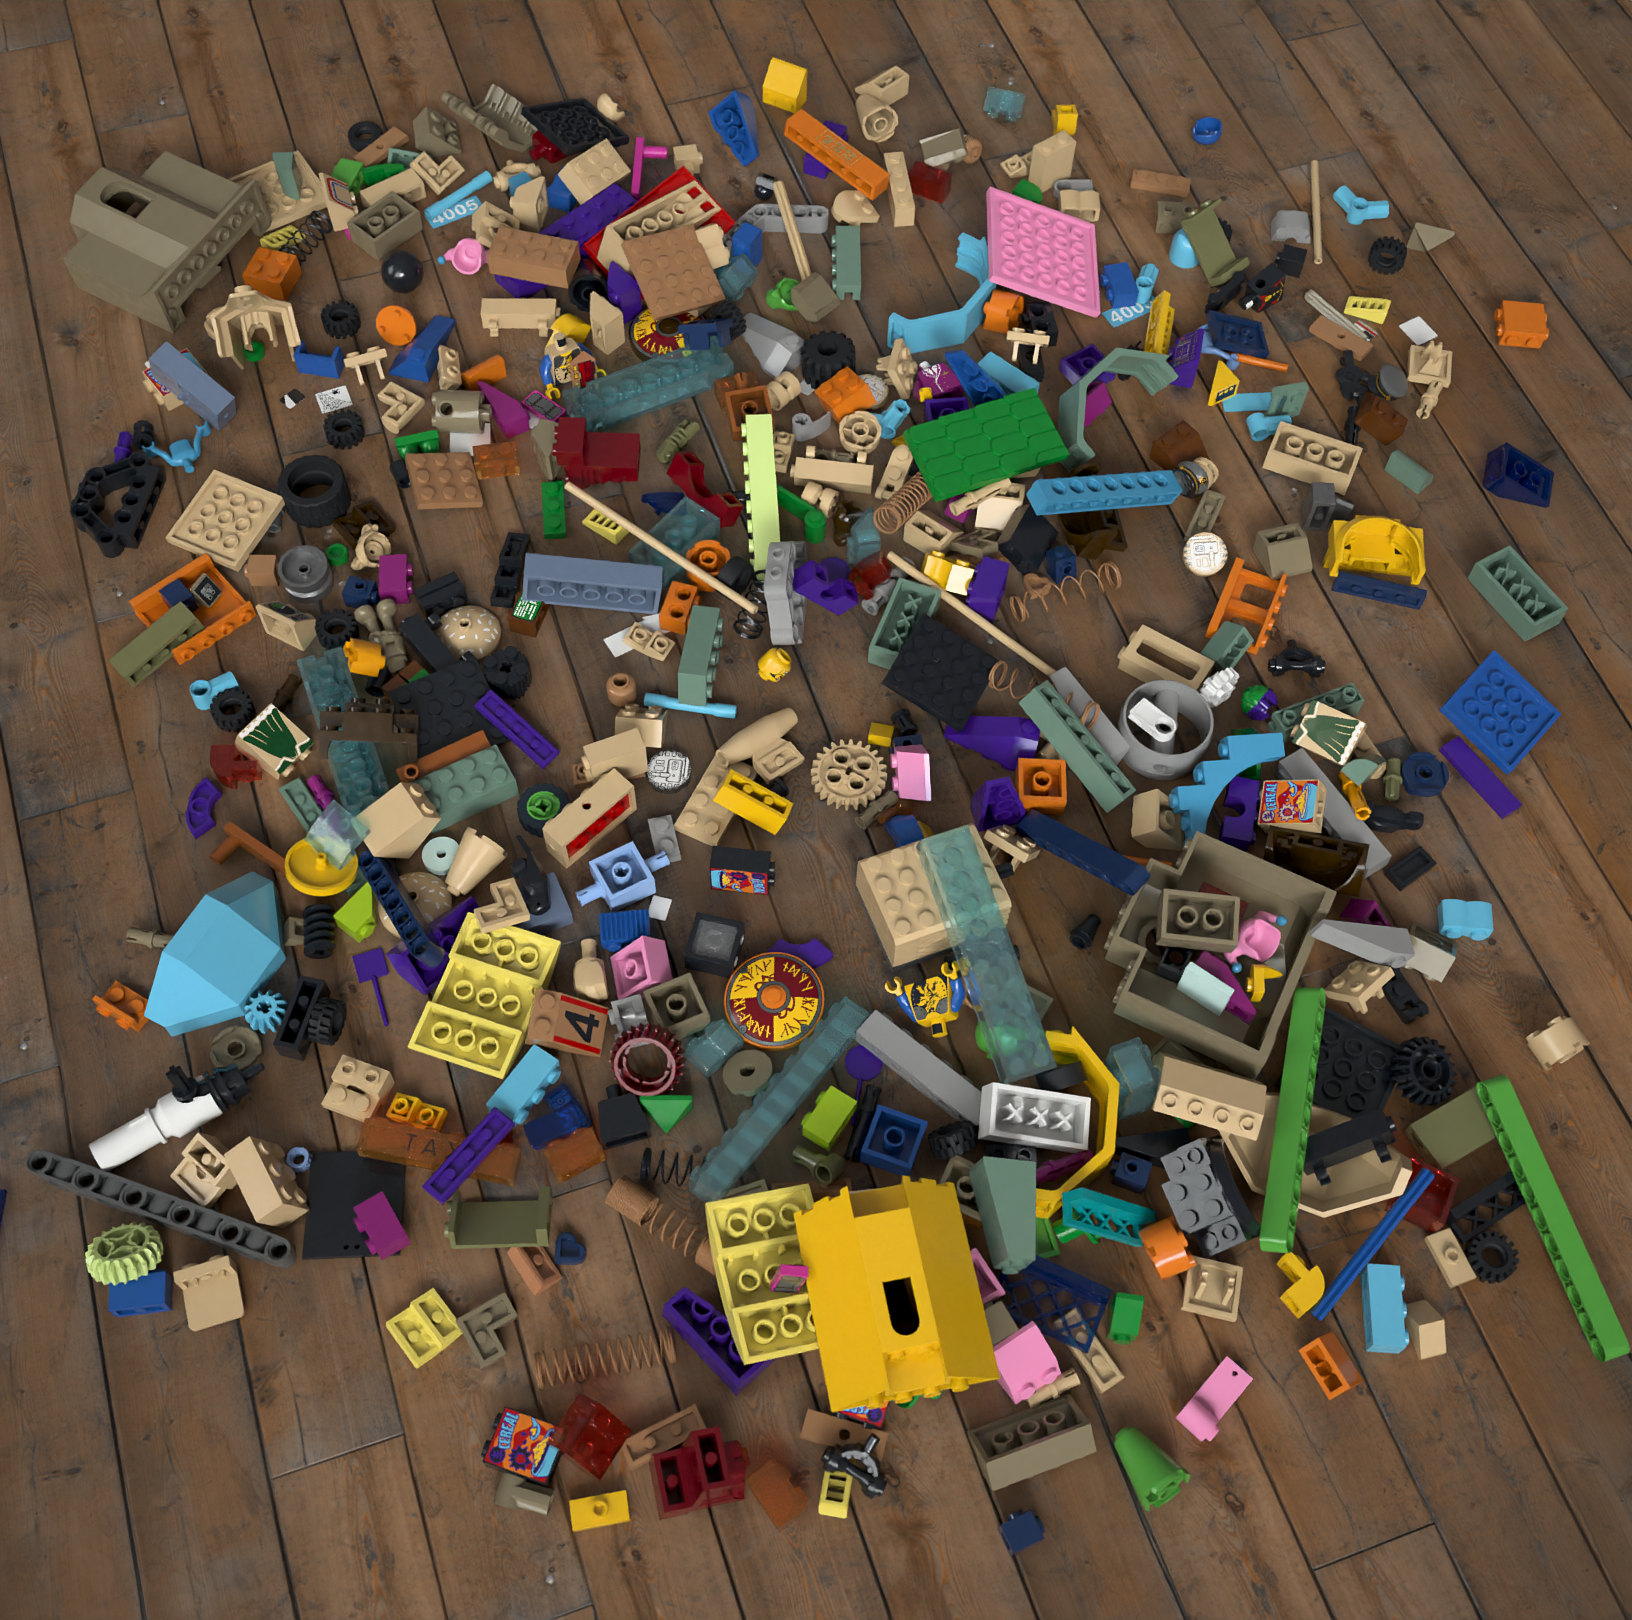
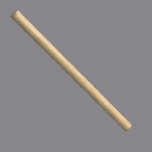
(1316, 212)

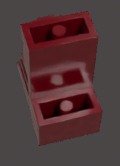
(595, 455)
(699, 1474)

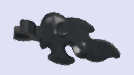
(1349, 378)

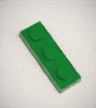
(553, 510)

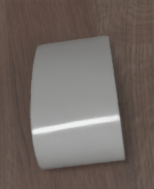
(806, 429)

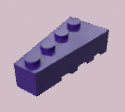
(711, 1339)

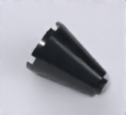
(584, 282)

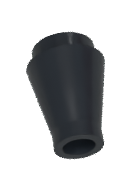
(1085, 932)

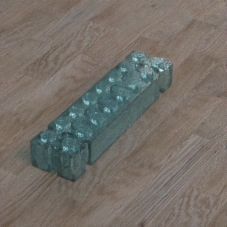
(648, 386)
(352, 763)

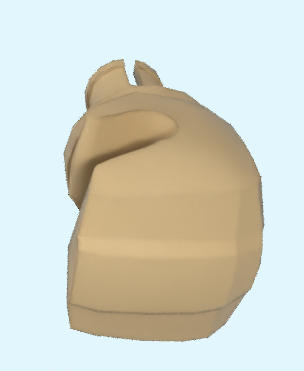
(589, 974)

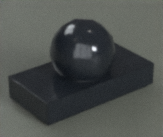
(764, 186)

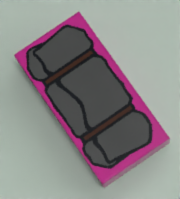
(543, 407)
(789, 1278)

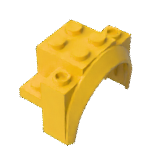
(1370, 546)

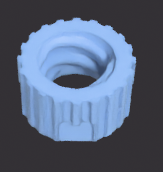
(295, 1152)

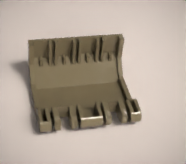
(497, 117)

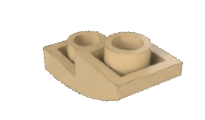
(1017, 167)
(783, 449)
(648, 643)

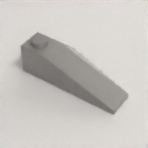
(773, 345)
(1373, 942)

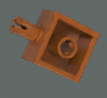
(745, 401)

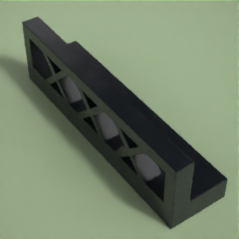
(1481, 1199)

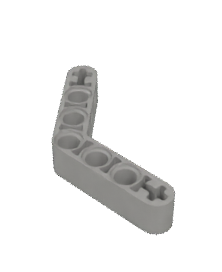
(769, 219)

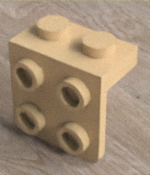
(211, 1292)

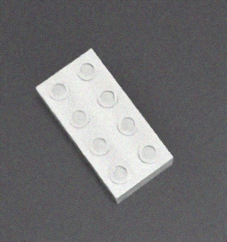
(1034, 1118)

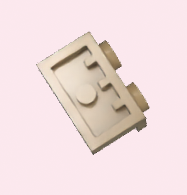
(449, 369)

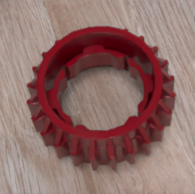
(645, 1085)

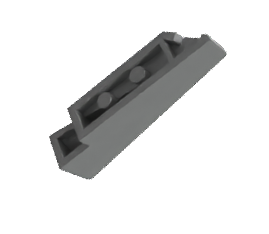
(1103, 730)

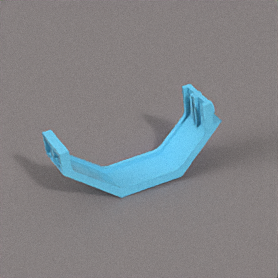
(953, 326)

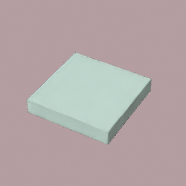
(1205, 988)

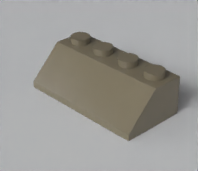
(1032, 1441)

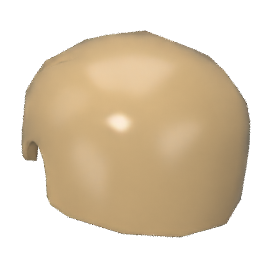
(608, 108)

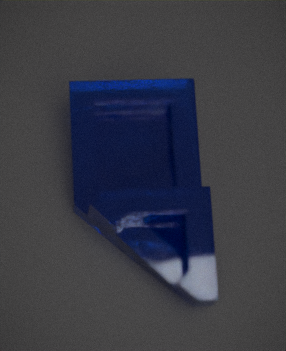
(662, 501)

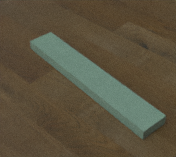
(307, 812)

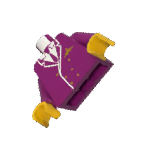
(936, 383)

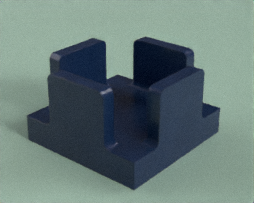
(698, 332)

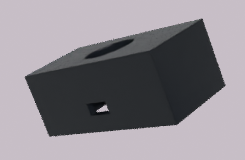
(1026, 366)
(1171, 970)

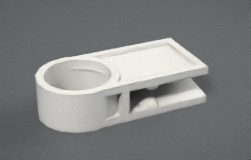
(1148, 716)

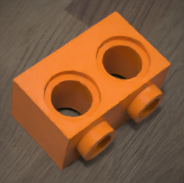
(675, 606)

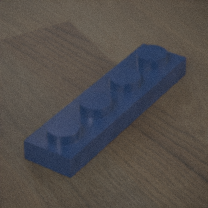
(1379, 590)

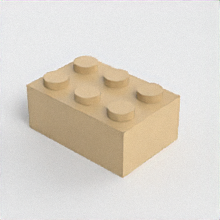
(594, 171)
(267, 1182)

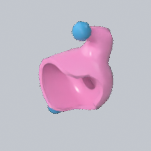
(466, 256)
(1256, 939)

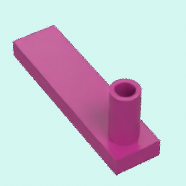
(641, 153)

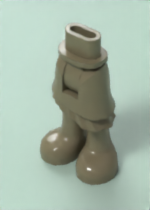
(391, 641)

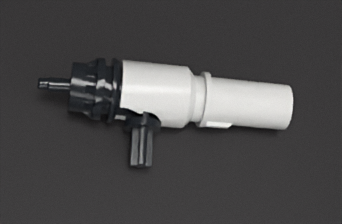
(176, 1114)

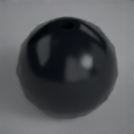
(402, 271)

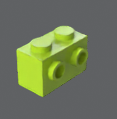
(829, 1117)

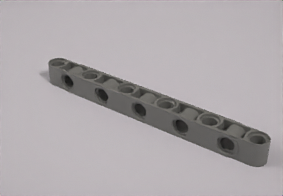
(161, 1208)

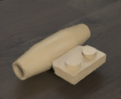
(764, 744)

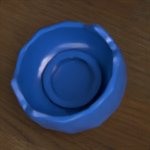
(1207, 130)

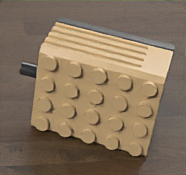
(903, 906)

